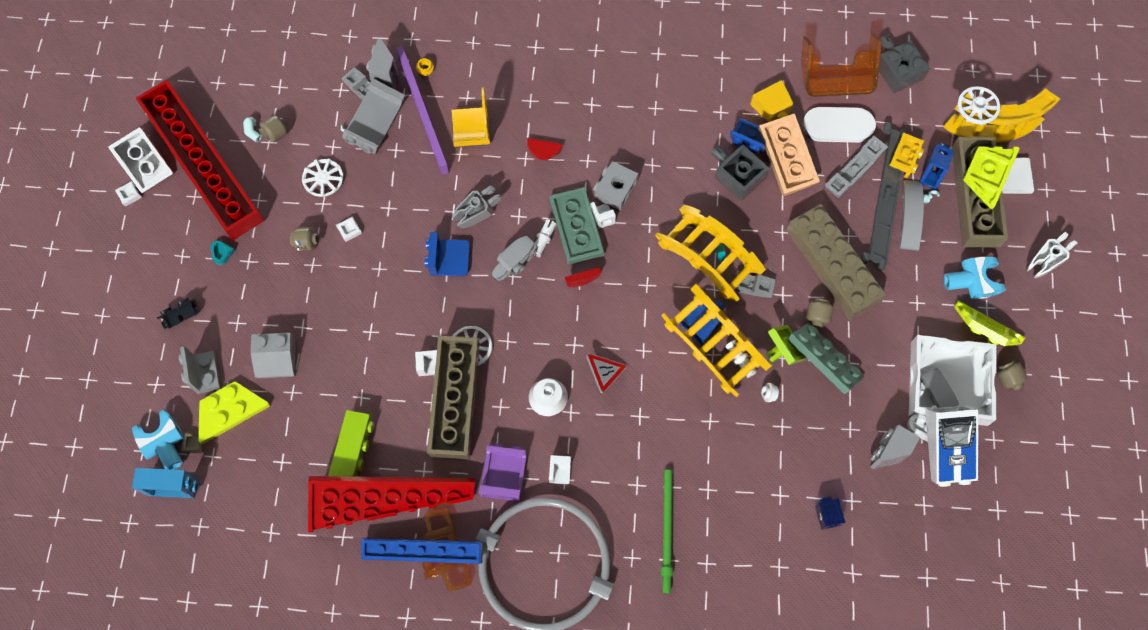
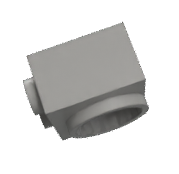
(612, 176)

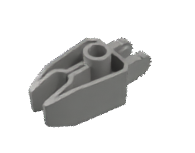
(475, 207)
(514, 258)

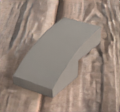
(356, 82)
(756, 285)
(939, 389)

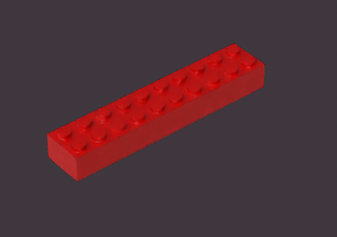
(200, 160)

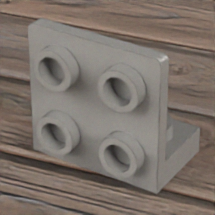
(200, 370)

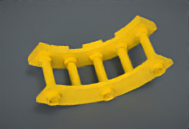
(1010, 124)
(722, 235)
(727, 328)

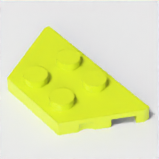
(989, 172)
(985, 325)
(226, 410)

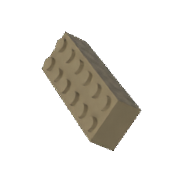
(978, 222)
(835, 262)
(453, 397)

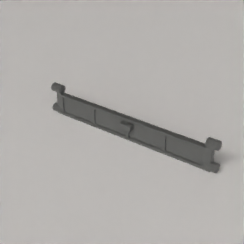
(886, 204)

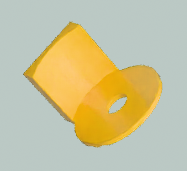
(471, 125)

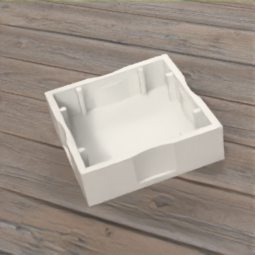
(966, 367)

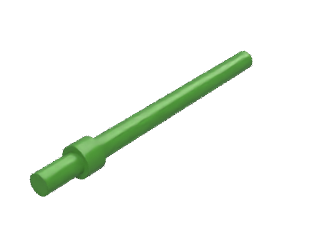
(667, 570)

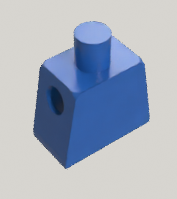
(941, 158)
(708, 329)

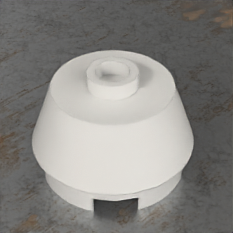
(548, 397)

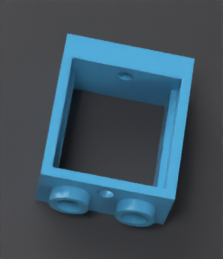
(165, 483)

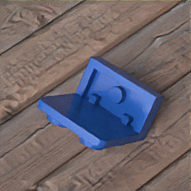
(748, 134)
(447, 256)

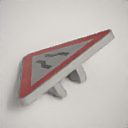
(604, 371)

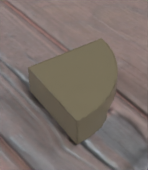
(191, 444)

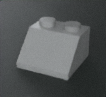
(273, 355)

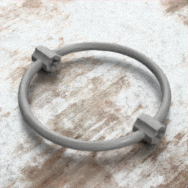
(599, 588)

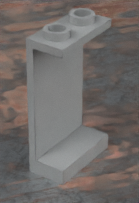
(373, 117)

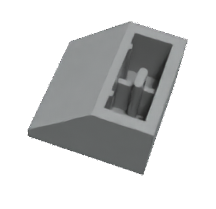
(382, 65)
(895, 447)

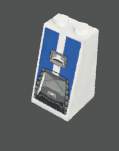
(953, 444)

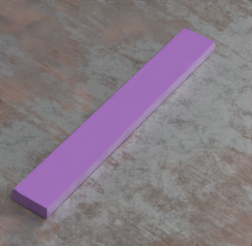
(422, 111)

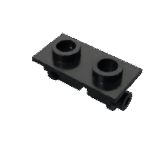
(185, 308)

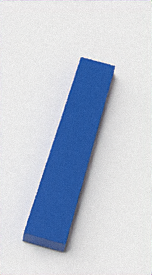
(422, 550)

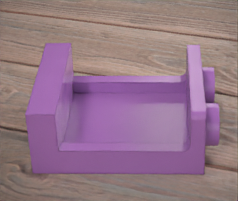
(503, 472)

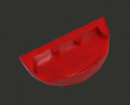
(543, 149)
(582, 278)

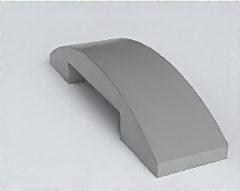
(857, 167)
(912, 215)

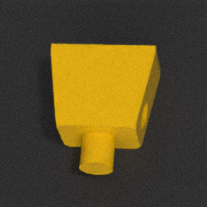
(772, 102)

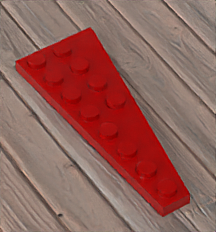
(352, 499)

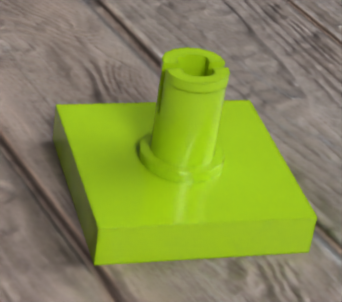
(784, 346)

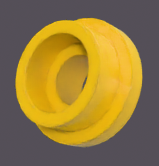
(424, 63)

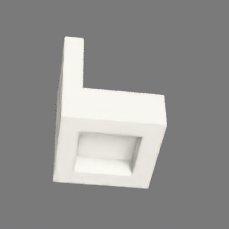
(602, 215)
(426, 362)
(560, 469)

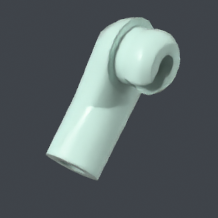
(249, 131)

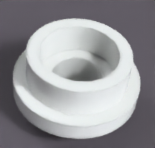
(770, 392)

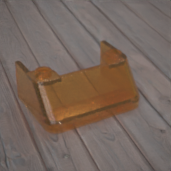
(841, 79)

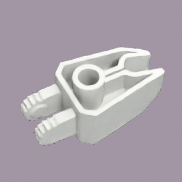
(1052, 255)

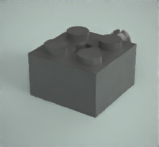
(901, 64)
(740, 171)

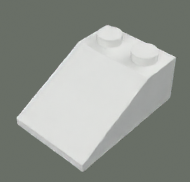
(141, 159)

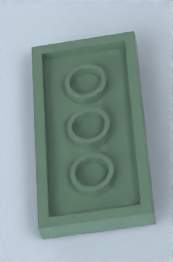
(576, 225)
(826, 358)

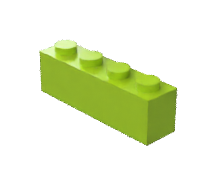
(352, 444)

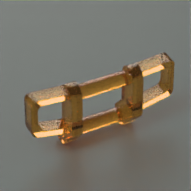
(442, 569)

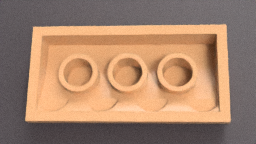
(788, 155)

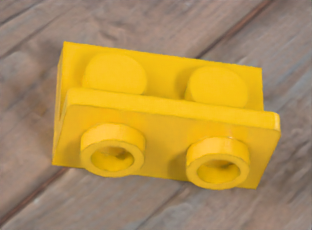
(906, 154)

